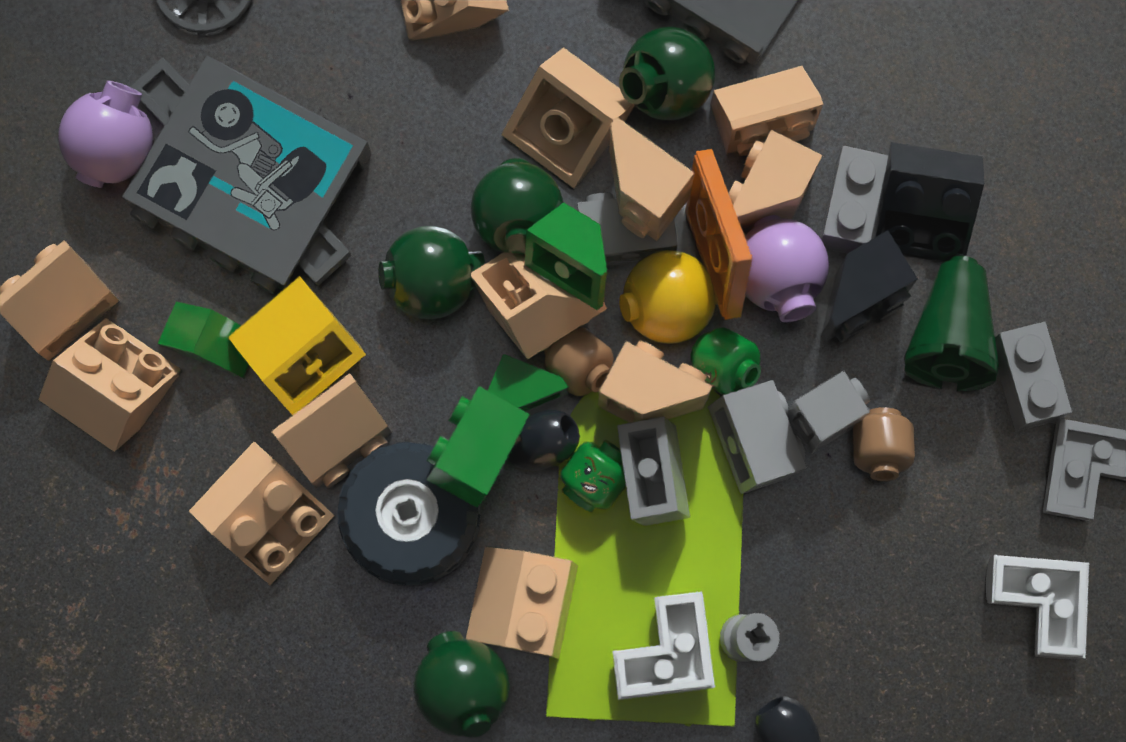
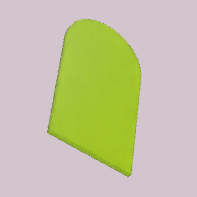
(631, 564)

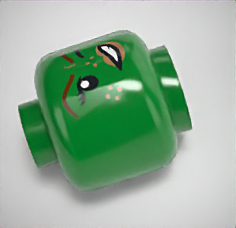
(726, 360)
(594, 475)

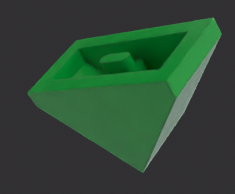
(203, 337)
(526, 384)

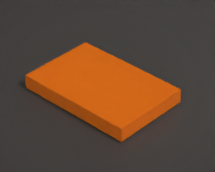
(718, 235)

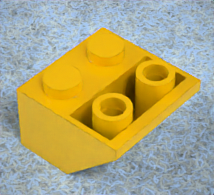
(296, 346)

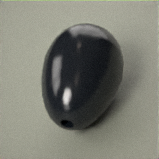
(545, 441)
(785, 721)

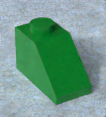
(569, 253)

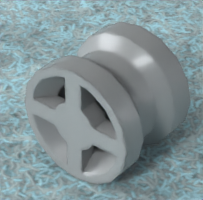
(741, 645)

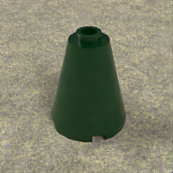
(955, 330)

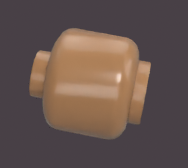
(580, 361)
(884, 444)

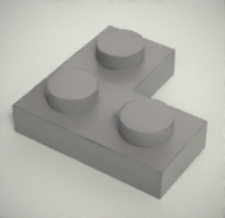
(1077, 461)

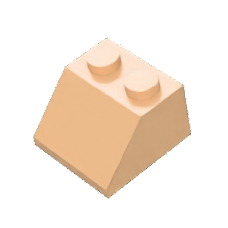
(566, 116)
(647, 182)
(333, 433)
(522, 601)

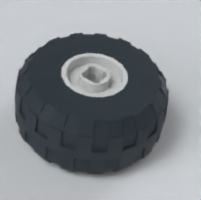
(402, 522)

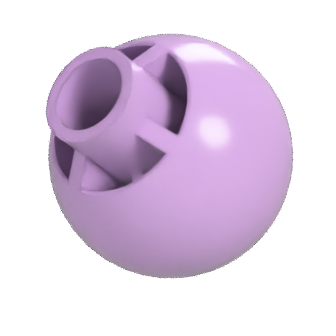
(105, 135)
(786, 267)

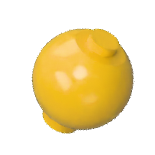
(668, 297)

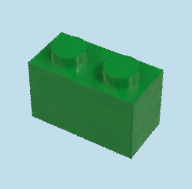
(477, 447)

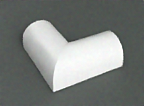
(1056, 590)
(680, 660)

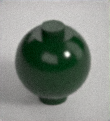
(668, 73)
(512, 201)
(429, 272)
(461, 685)

